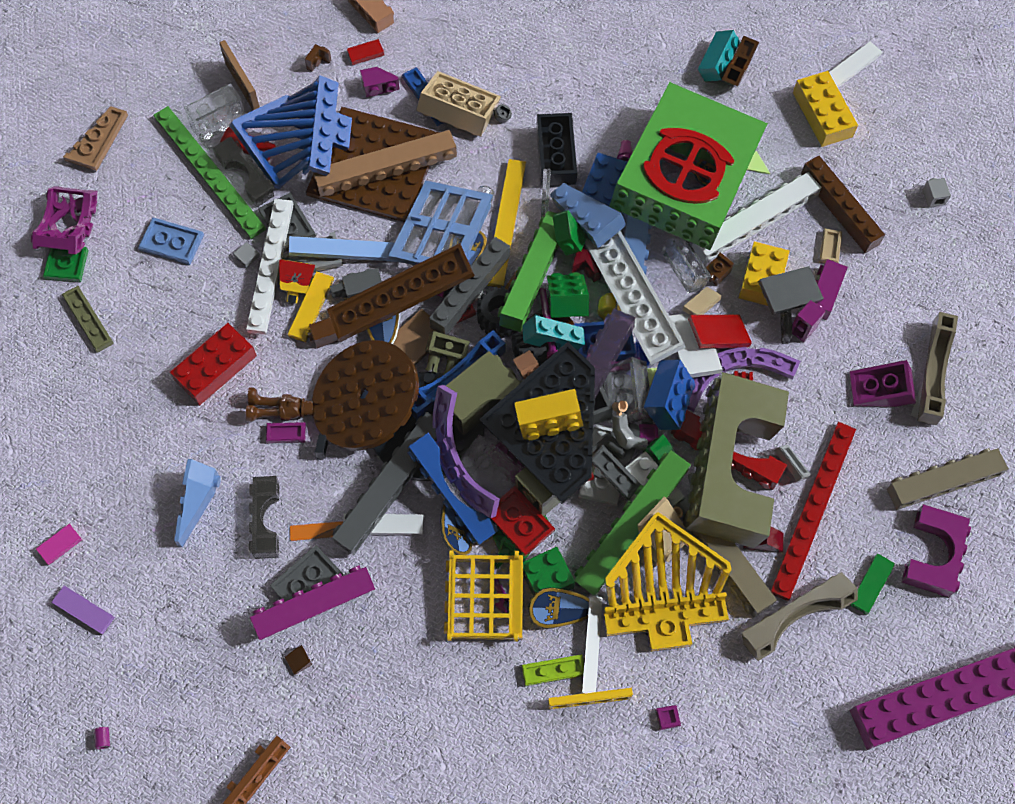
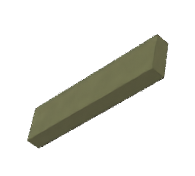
(87, 319)

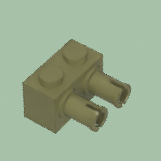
(445, 346)

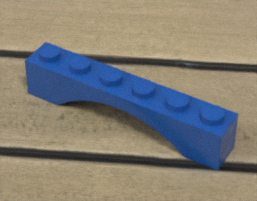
(427, 393)
(427, 454)

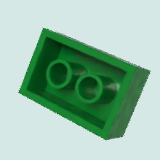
(567, 295)

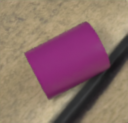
(101, 738)

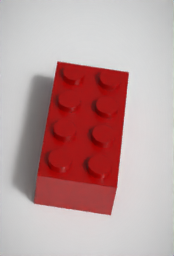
(213, 364)

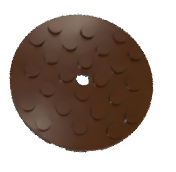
(372, 420)

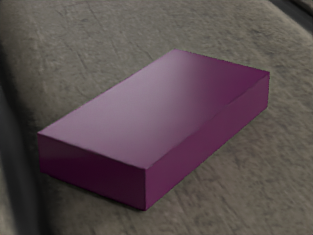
(286, 432)

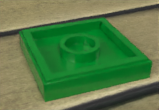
(65, 266)

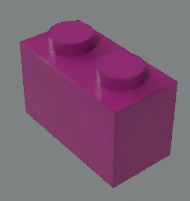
(807, 320)

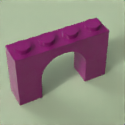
(953, 531)

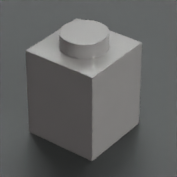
(936, 192)

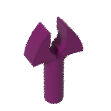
(499, 590)

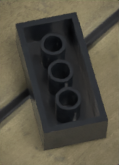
(557, 148)

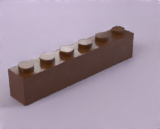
(844, 206)

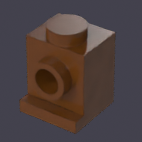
(719, 268)

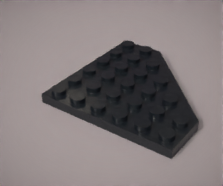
(560, 460)

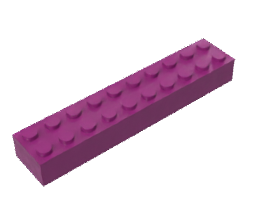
(936, 700)

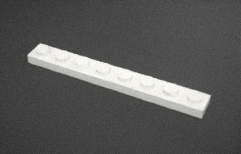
(269, 267)

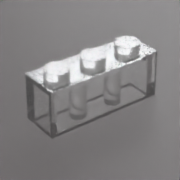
(686, 264)

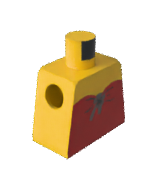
(295, 278)

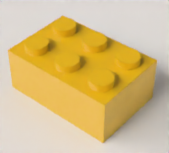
(762, 262)
(549, 414)

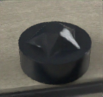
(502, 113)

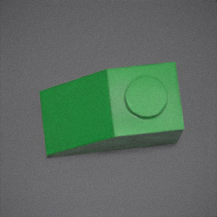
(568, 233)
(658, 448)

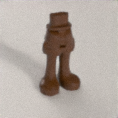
(289, 406)

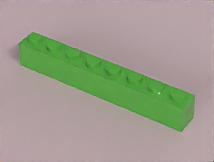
(529, 276)
(625, 529)

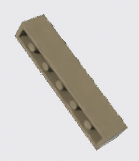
(946, 479)
(743, 578)

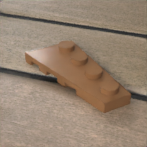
(98, 140)

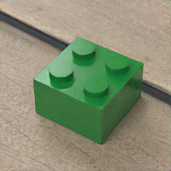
(547, 571)

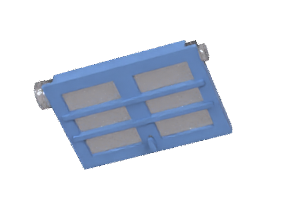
(441, 220)

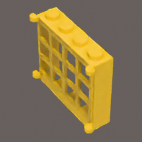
(515, 596)

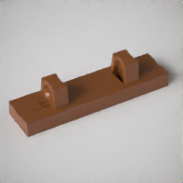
(257, 774)

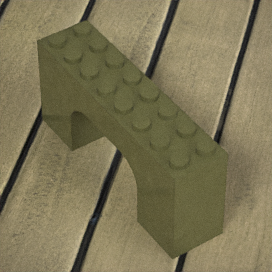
(479, 391)
(716, 501)

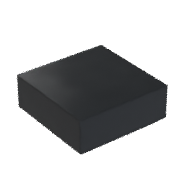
(321, 447)

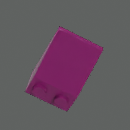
(883, 385)

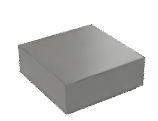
(246, 254)

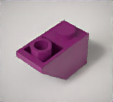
(378, 81)

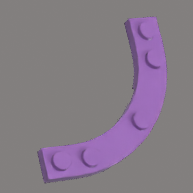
(745, 357)
(449, 459)

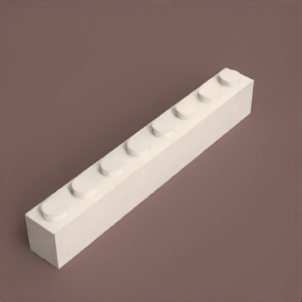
(761, 215)

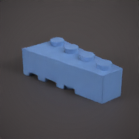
(594, 217)

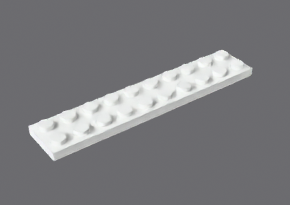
(637, 298)

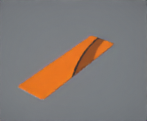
(313, 531)

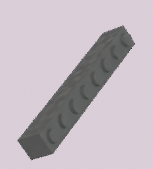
(382, 491)

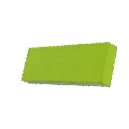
(553, 670)

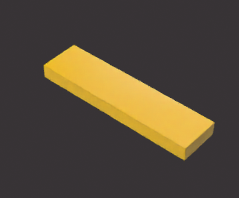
(311, 306)
(590, 698)

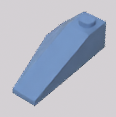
(200, 488)

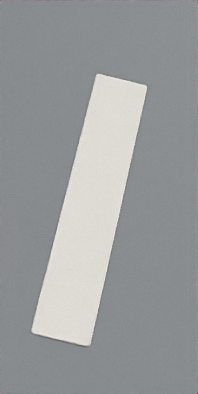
(592, 644)

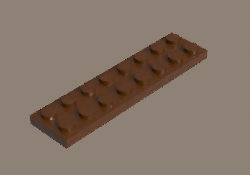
(400, 292)

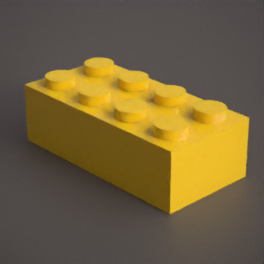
(825, 108)

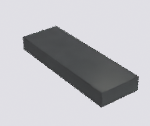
(614, 472)

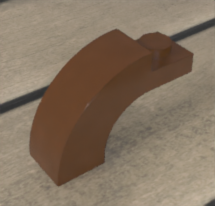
(740, 61)

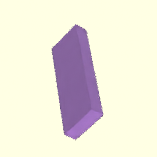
(83, 610)

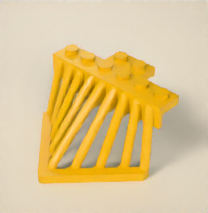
(667, 618)

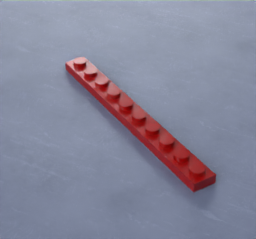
(812, 511)

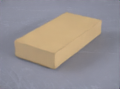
(830, 245)
(702, 302)

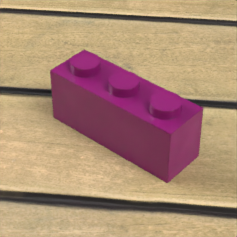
(829, 283)

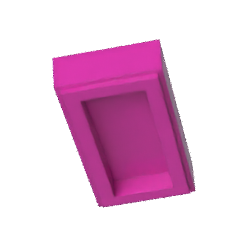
(59, 544)

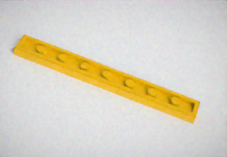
(508, 212)

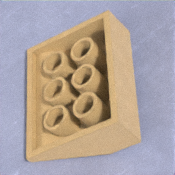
(458, 103)

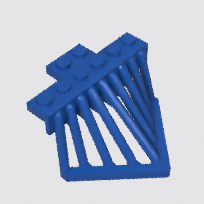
(318, 125)

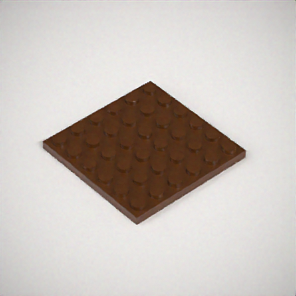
(386, 197)

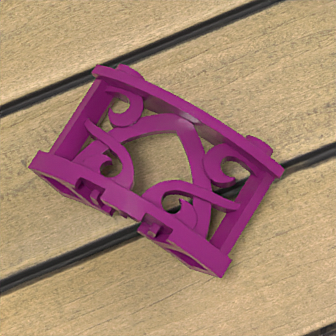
(47, 232)

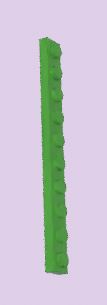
(210, 172)

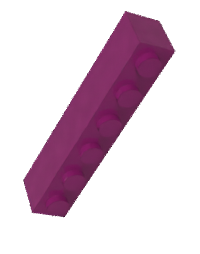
(311, 603)

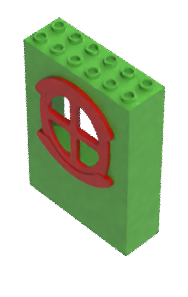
(699, 131)

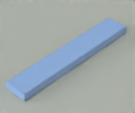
(340, 248)

